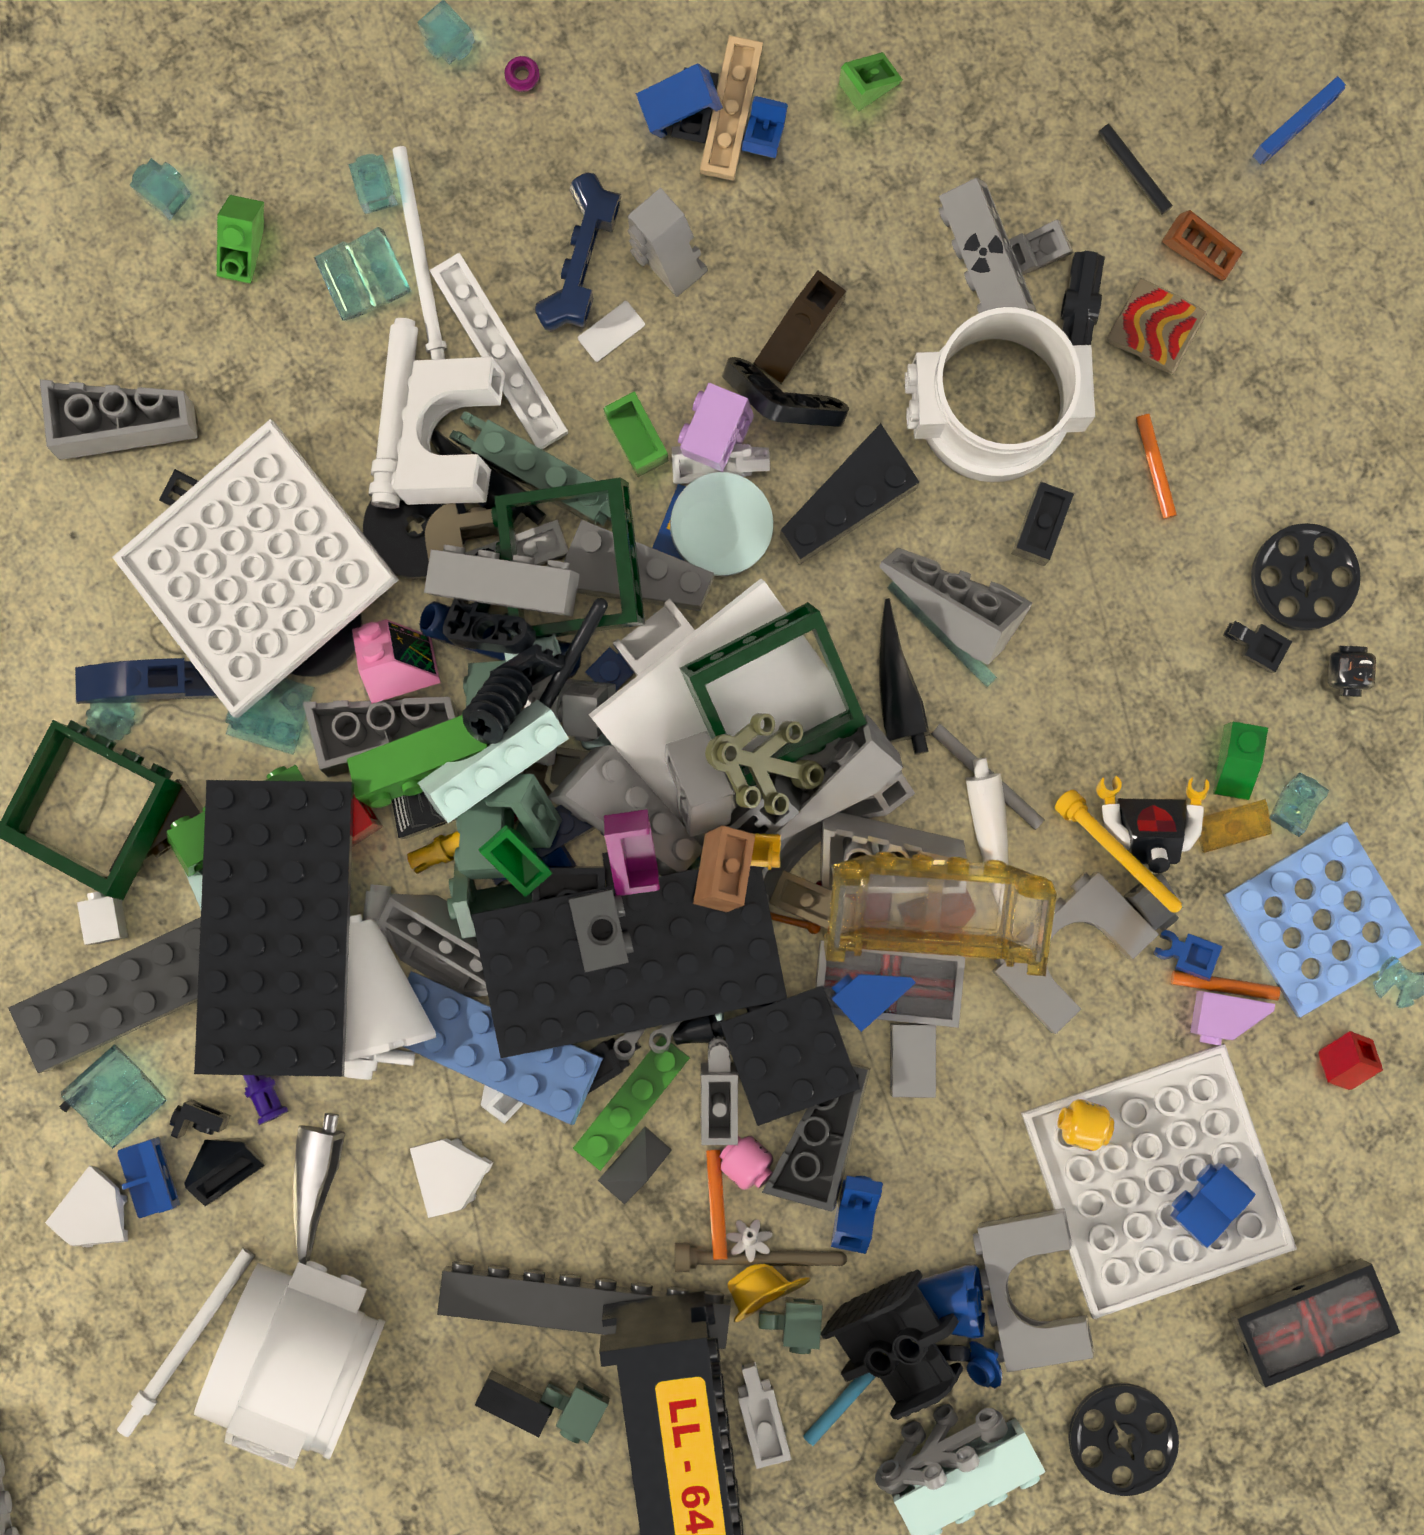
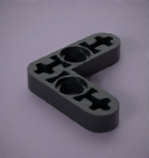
(781, 405)
(468, 622)

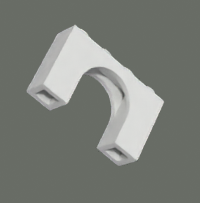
(435, 391)

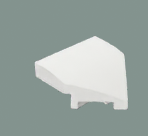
(448, 1175)
(91, 1212)

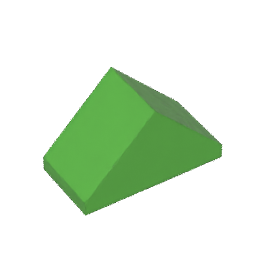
(868, 79)

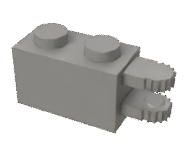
(719, 1096)

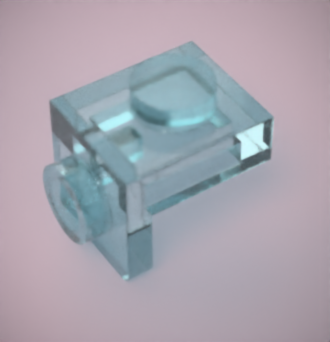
(1298, 803)

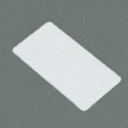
(611, 331)

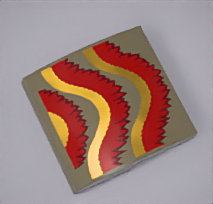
(1156, 326)

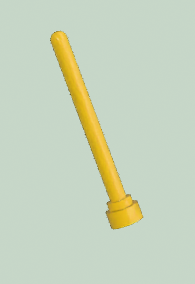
(1074, 808)

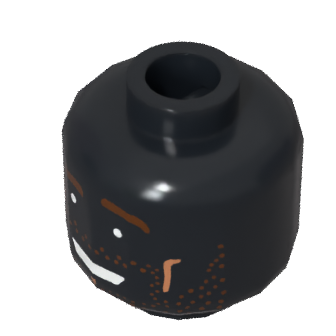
(1352, 670)

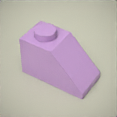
(1225, 1016)

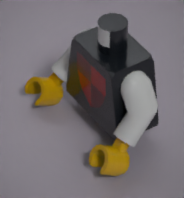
(1153, 828)

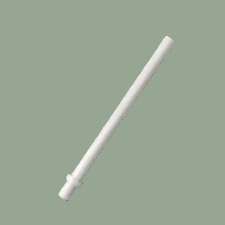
(435, 345)

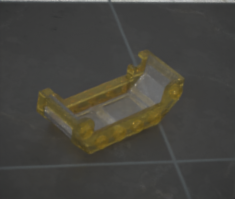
(940, 909)

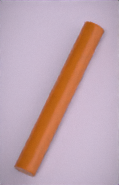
(1156, 466)
(1227, 985)
(716, 1202)

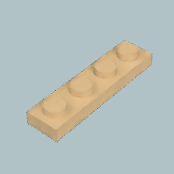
(735, 93)

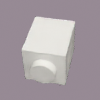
(102, 919)

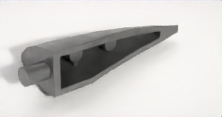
(315, 1167)

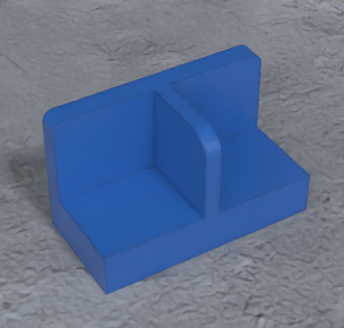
(148, 1178)

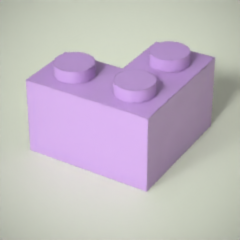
(717, 425)

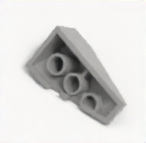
(969, 613)
(856, 772)

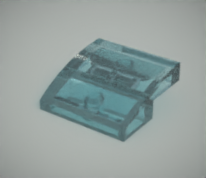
(362, 274)
(113, 1096)

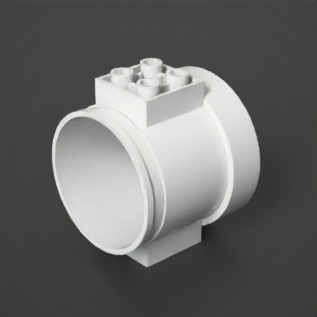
(964, 450)
(290, 1363)

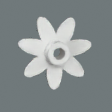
(749, 1240)

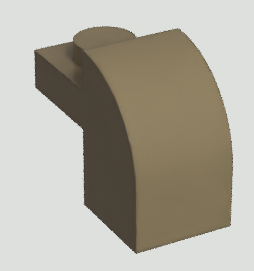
(451, 528)

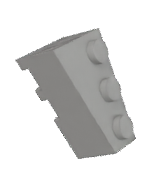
(662, 241)

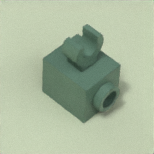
(799, 1324)
(579, 1410)

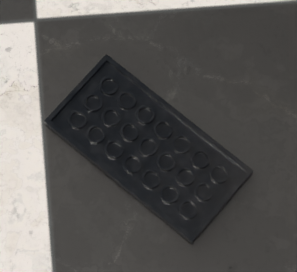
(274, 928)
(681, 969)

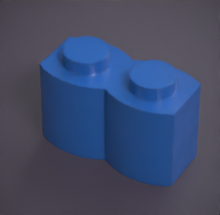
(1212, 1203)

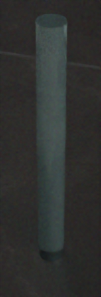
(972, 664)

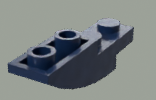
(140, 681)

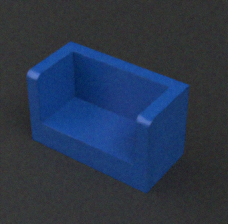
(678, 98)

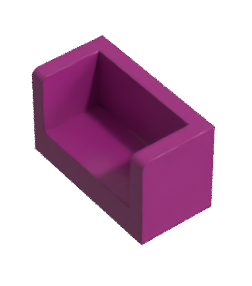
(631, 852)

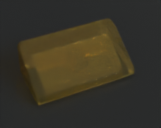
(1235, 825)

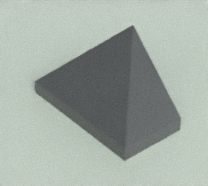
(635, 1165)

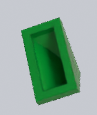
(515, 860)

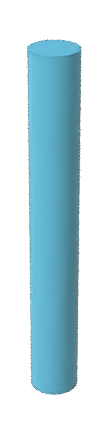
(837, 1408)

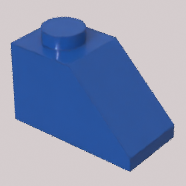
(868, 995)

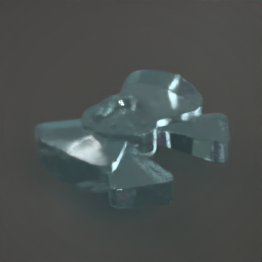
(1409, 983)

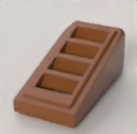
(1196, 254)

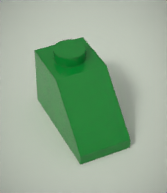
(1239, 759)

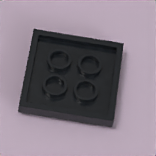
(790, 1055)

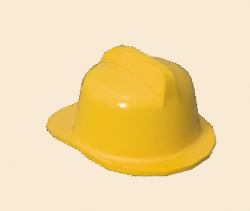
(758, 1287)

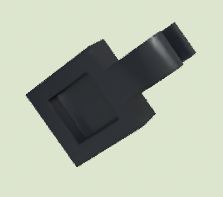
(1263, 646)

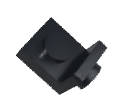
(204, 1117)

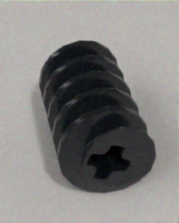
(497, 704)

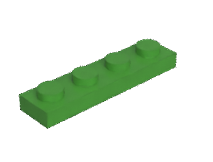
(630, 1104)

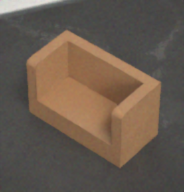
(724, 869)

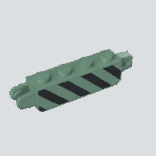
(531, 466)

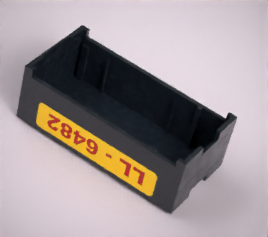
(674, 1414)

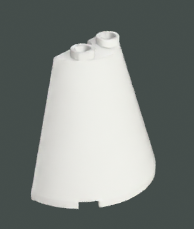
(380, 1000)

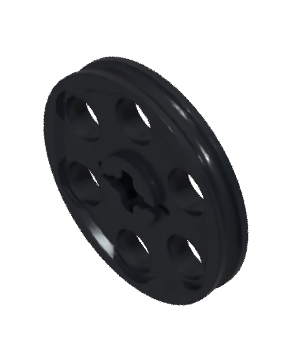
(1320, 567)
(1140, 1443)

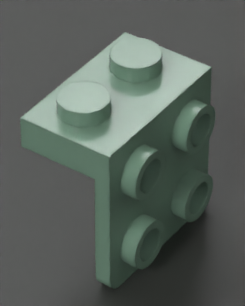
(469, 900)

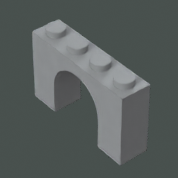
(1092, 903)
(1023, 1340)

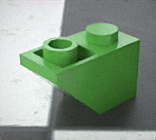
(239, 238)

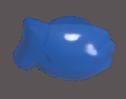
(984, 1366)

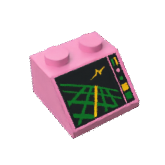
(394, 659)

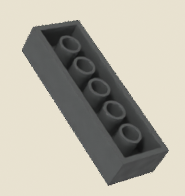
(111, 999)

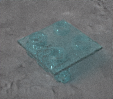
(275, 718)

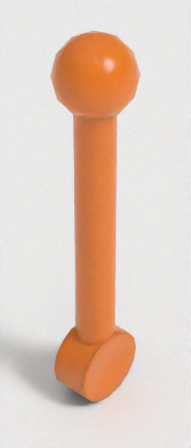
(812, 928)

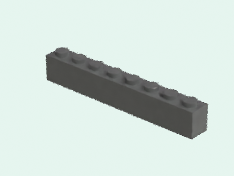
(550, 1302)

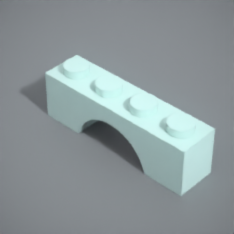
(466, 782)

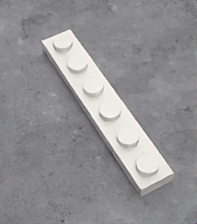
(494, 341)

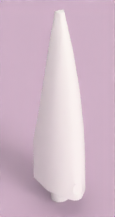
(988, 812)

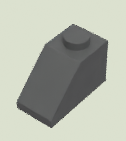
(1150, 907)

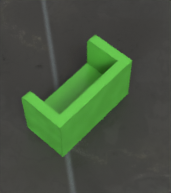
(636, 434)

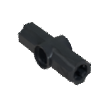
(1082, 297)

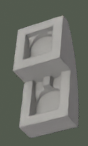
(1041, 246)

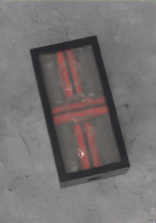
(1314, 1322)

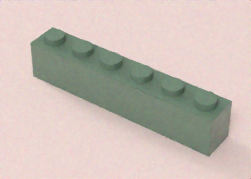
(479, 821)

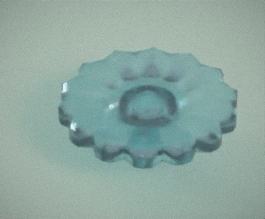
(110, 719)

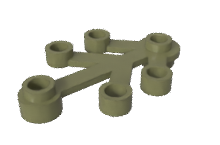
(803, 773)

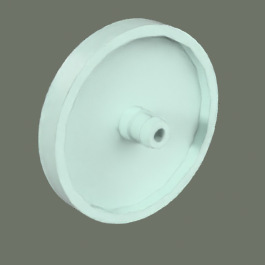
(721, 523)

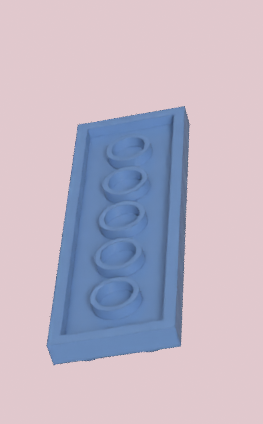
(466, 1042)

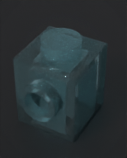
(446, 33)
(372, 183)
(160, 187)

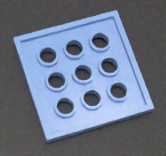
(1376, 906)

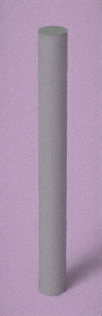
(967, 757)

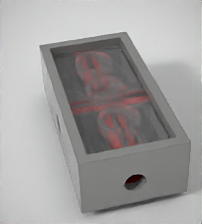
(930, 1001)

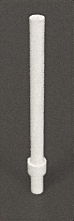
(146, 1400)

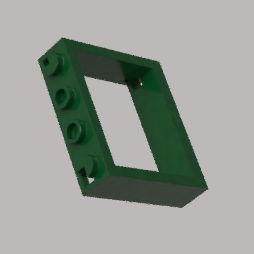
(624, 547)
(758, 643)
(37, 783)

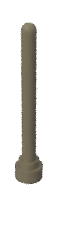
(689, 1257)

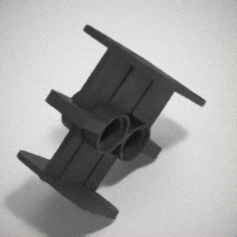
(886, 1323)

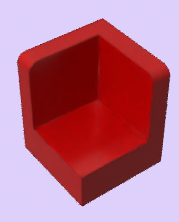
(1350, 1060)

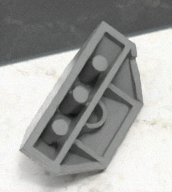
(432, 942)

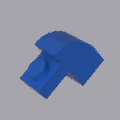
(856, 1213)

